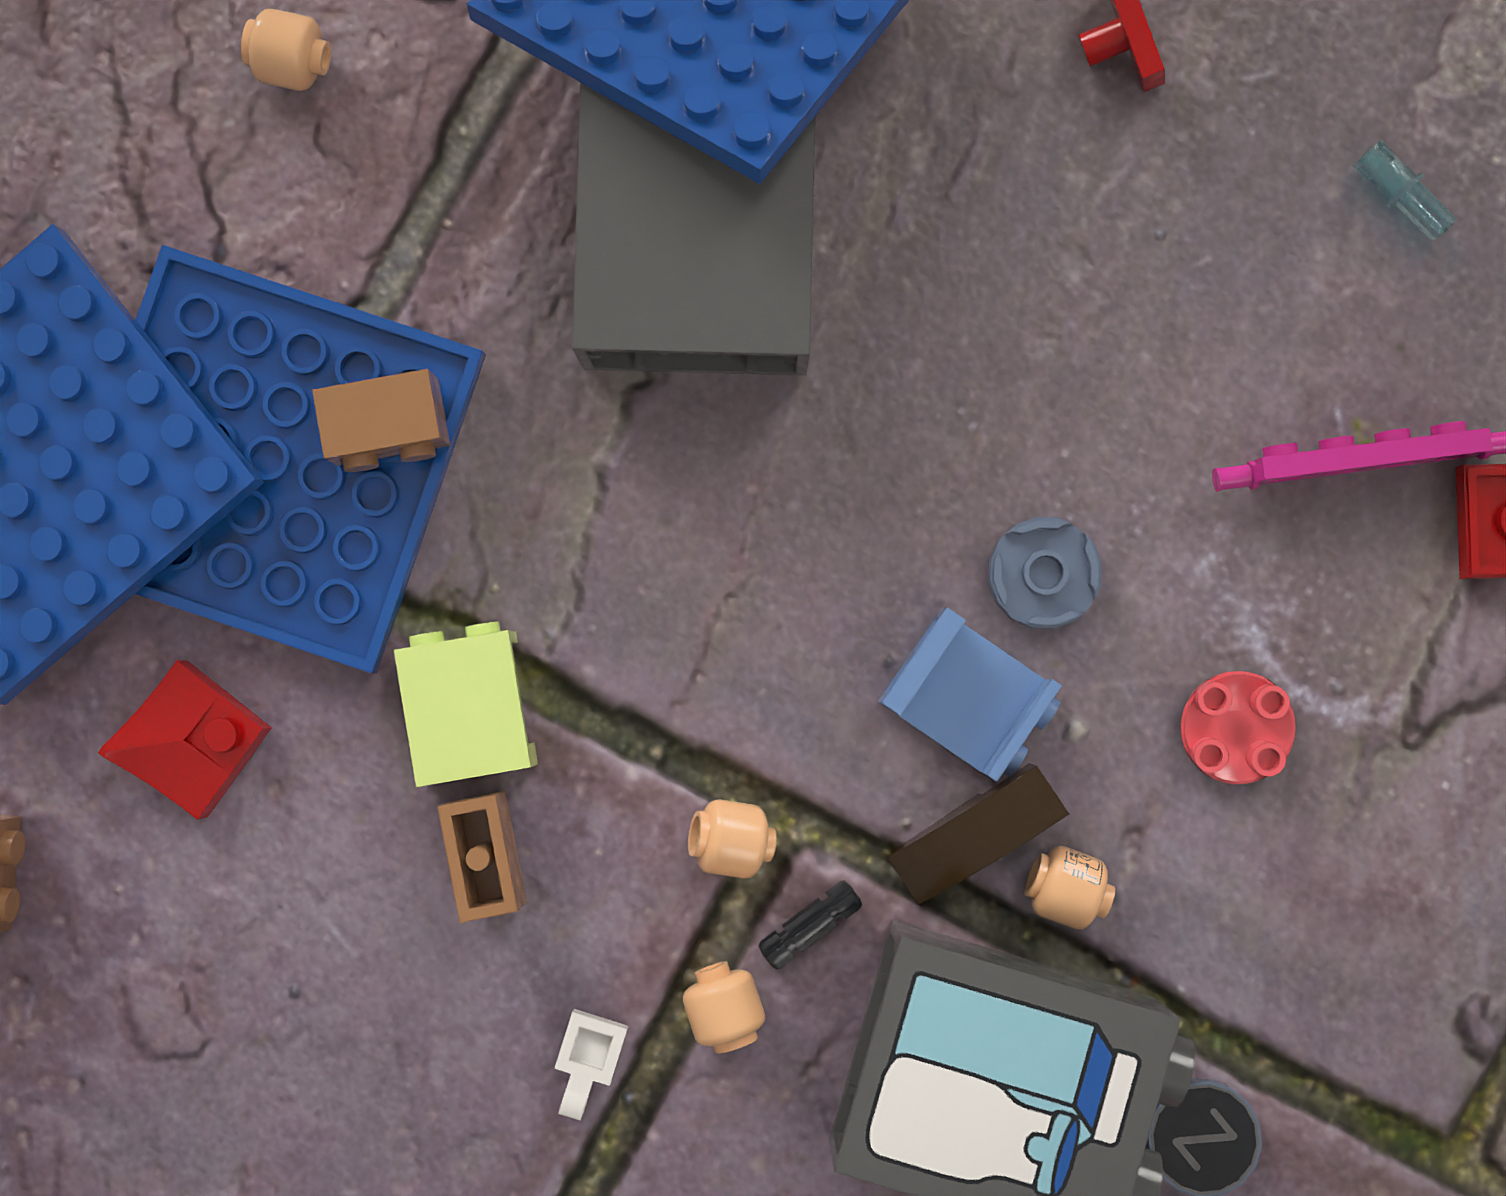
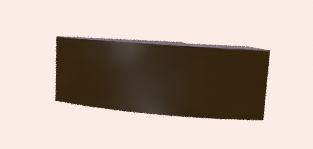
(977, 833)

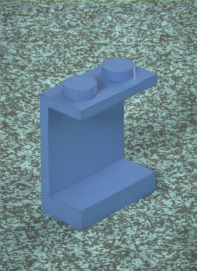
(971, 696)

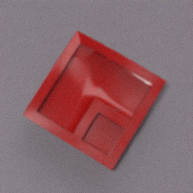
(188, 740)

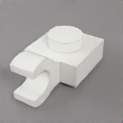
(589, 1055)

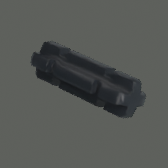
(810, 924)

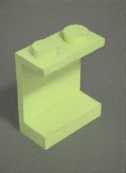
(463, 705)

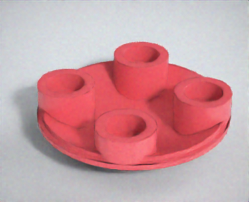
(1238, 727)

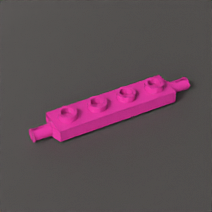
(1342, 456)

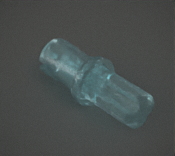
(1405, 190)

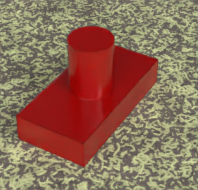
(1123, 34)

